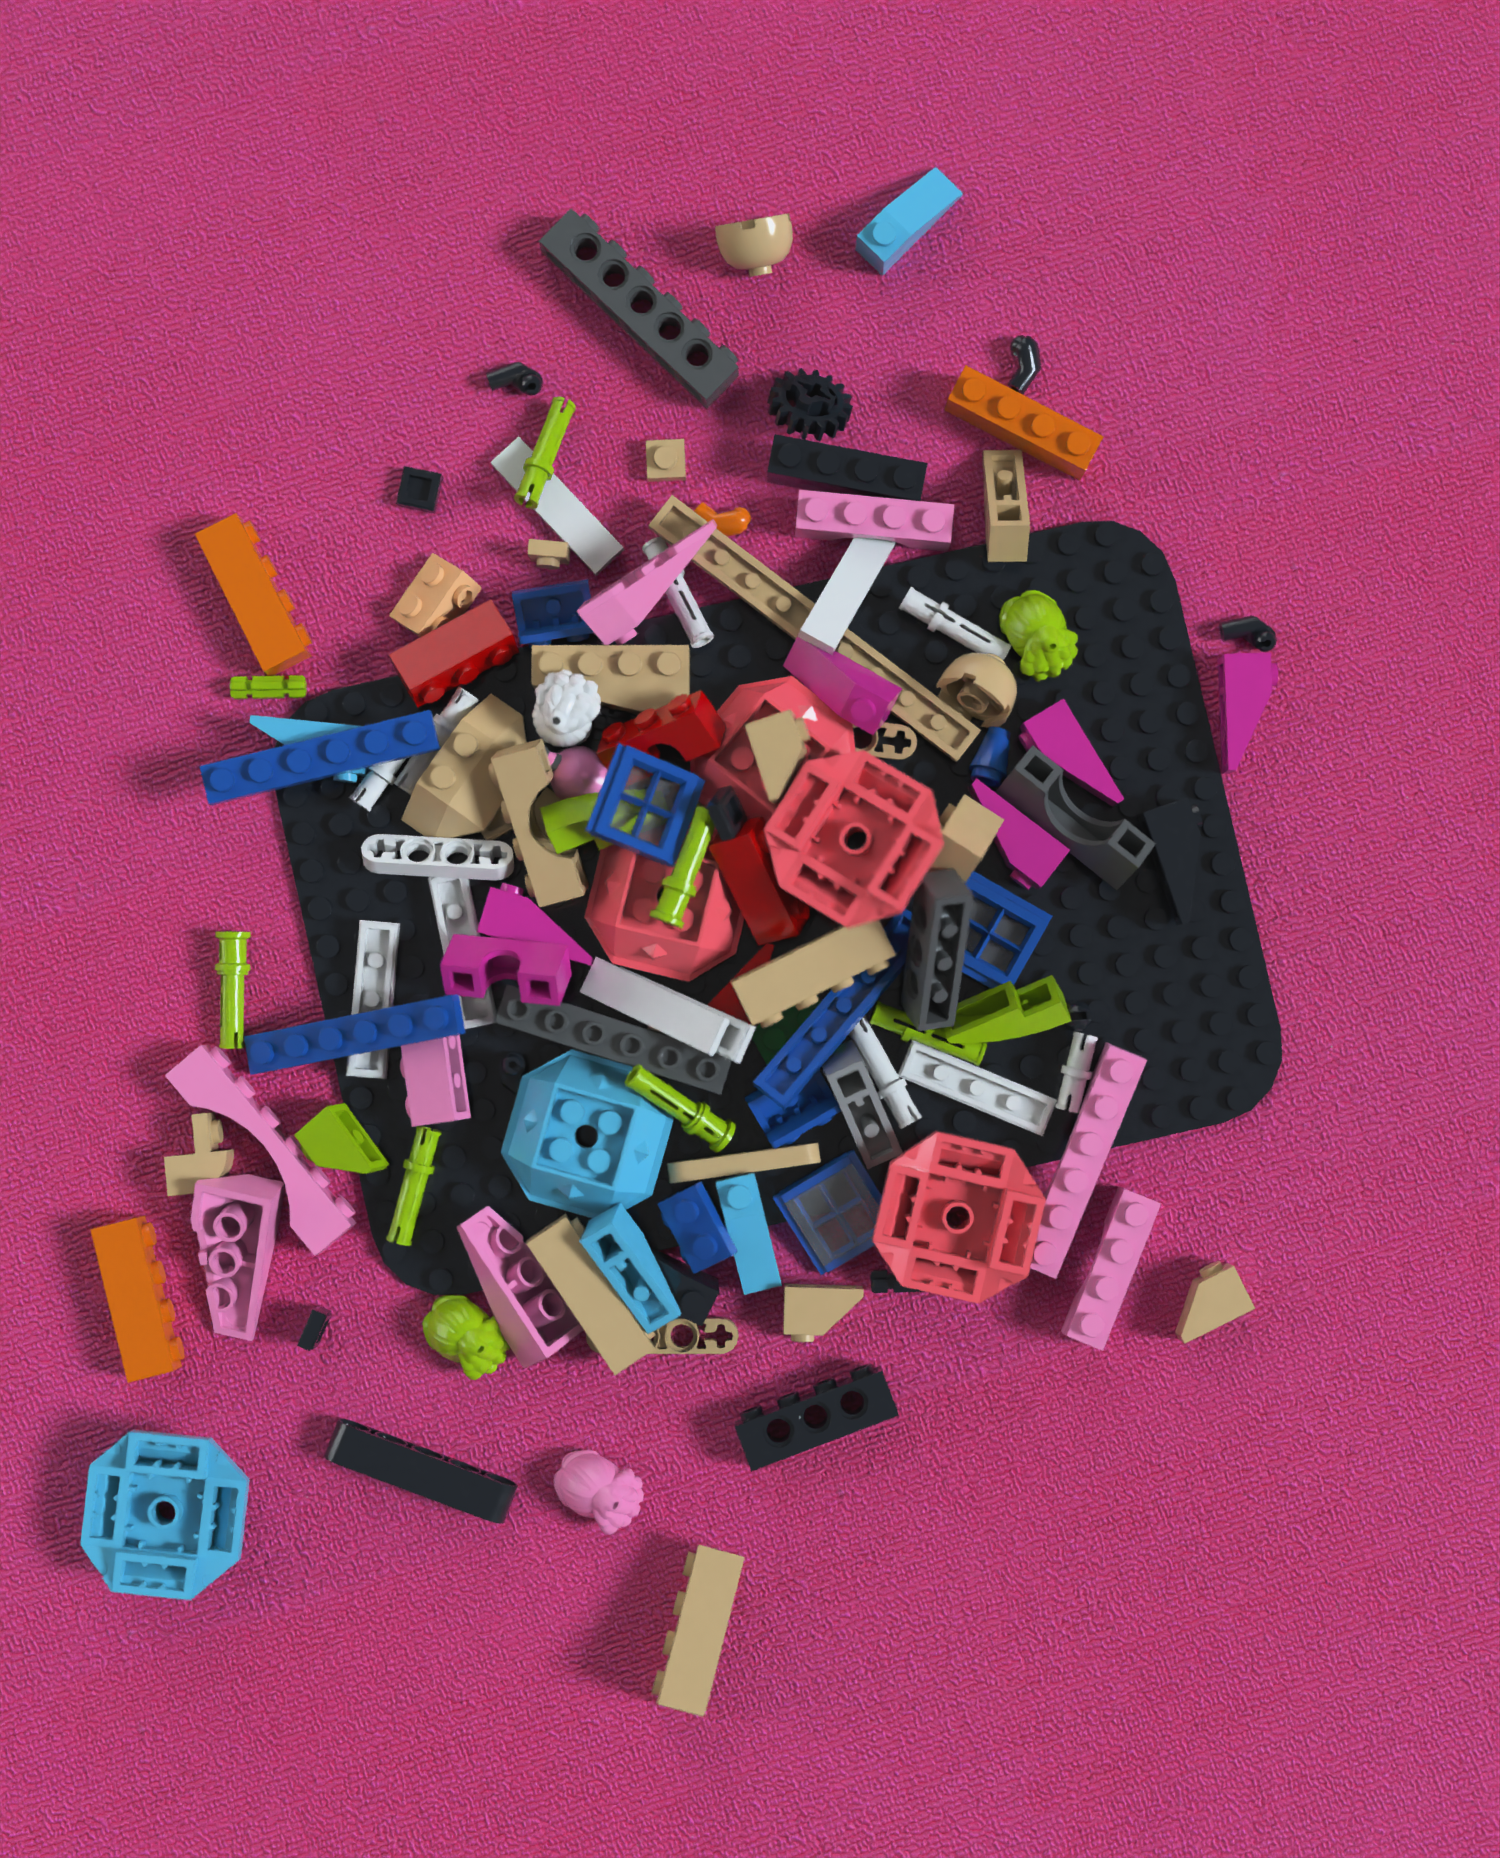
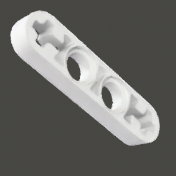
(436, 863)

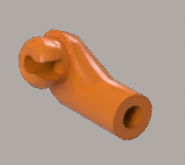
(729, 522)

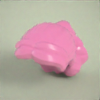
(598, 1489)

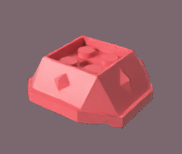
(735, 760)
(829, 805)
(627, 891)
(969, 1258)

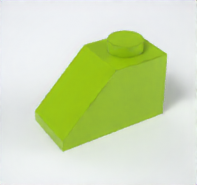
(340, 1142)

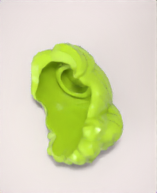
(1038, 634)
(465, 1335)

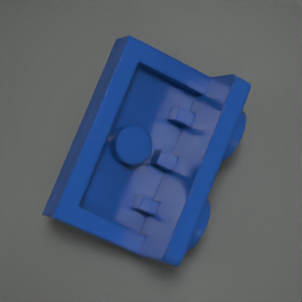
(551, 613)
(810, 1108)
(697, 1228)

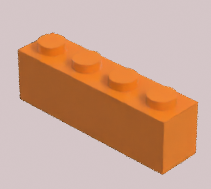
(1023, 423)
(254, 595)
(137, 1298)

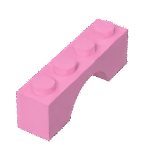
(858, 516)
(1113, 1267)

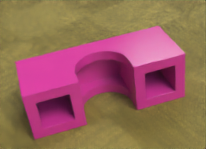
(479, 961)

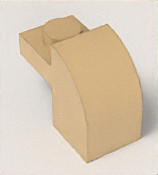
(205, 1163)

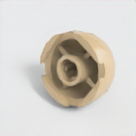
(755, 243)
(979, 688)

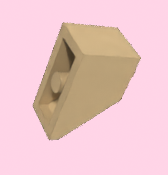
(778, 750)
(1213, 1301)
(816, 1308)

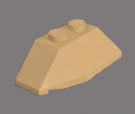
(456, 788)

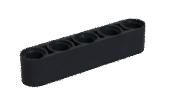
(421, 1471)

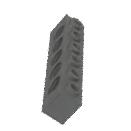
(577, 232)
(615, 1040)

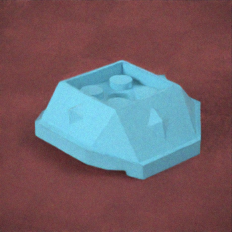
(544, 1144)
(135, 1543)

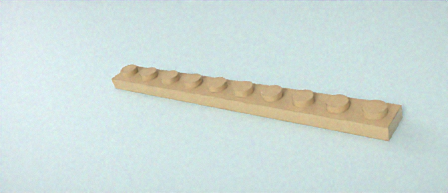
(789, 611)

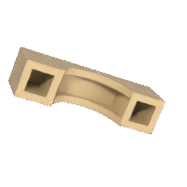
(521, 774)

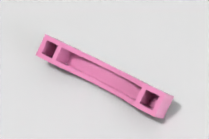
(1085, 1154)
(314, 1210)

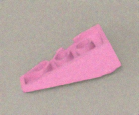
(627, 602)
(236, 1239)
(517, 1289)

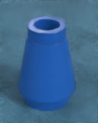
(991, 759)

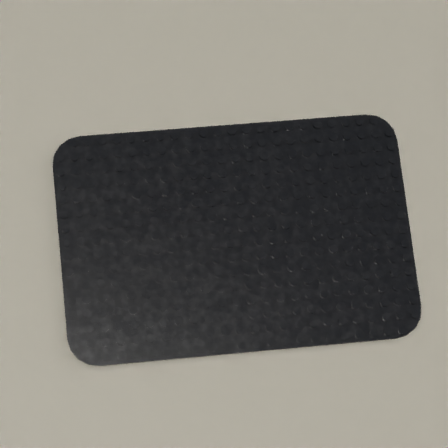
(1177, 995)

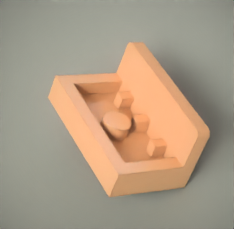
(435, 597)

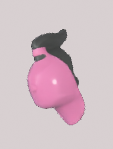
(575, 771)

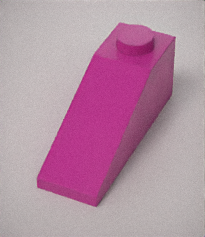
(843, 685)
(1244, 690)
(1065, 743)
(1021, 842)
(516, 917)

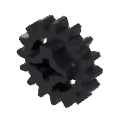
(809, 404)

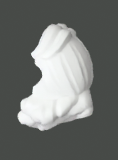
(565, 708)

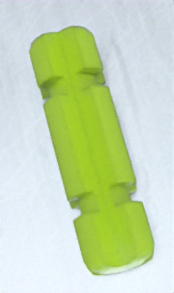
(268, 687)

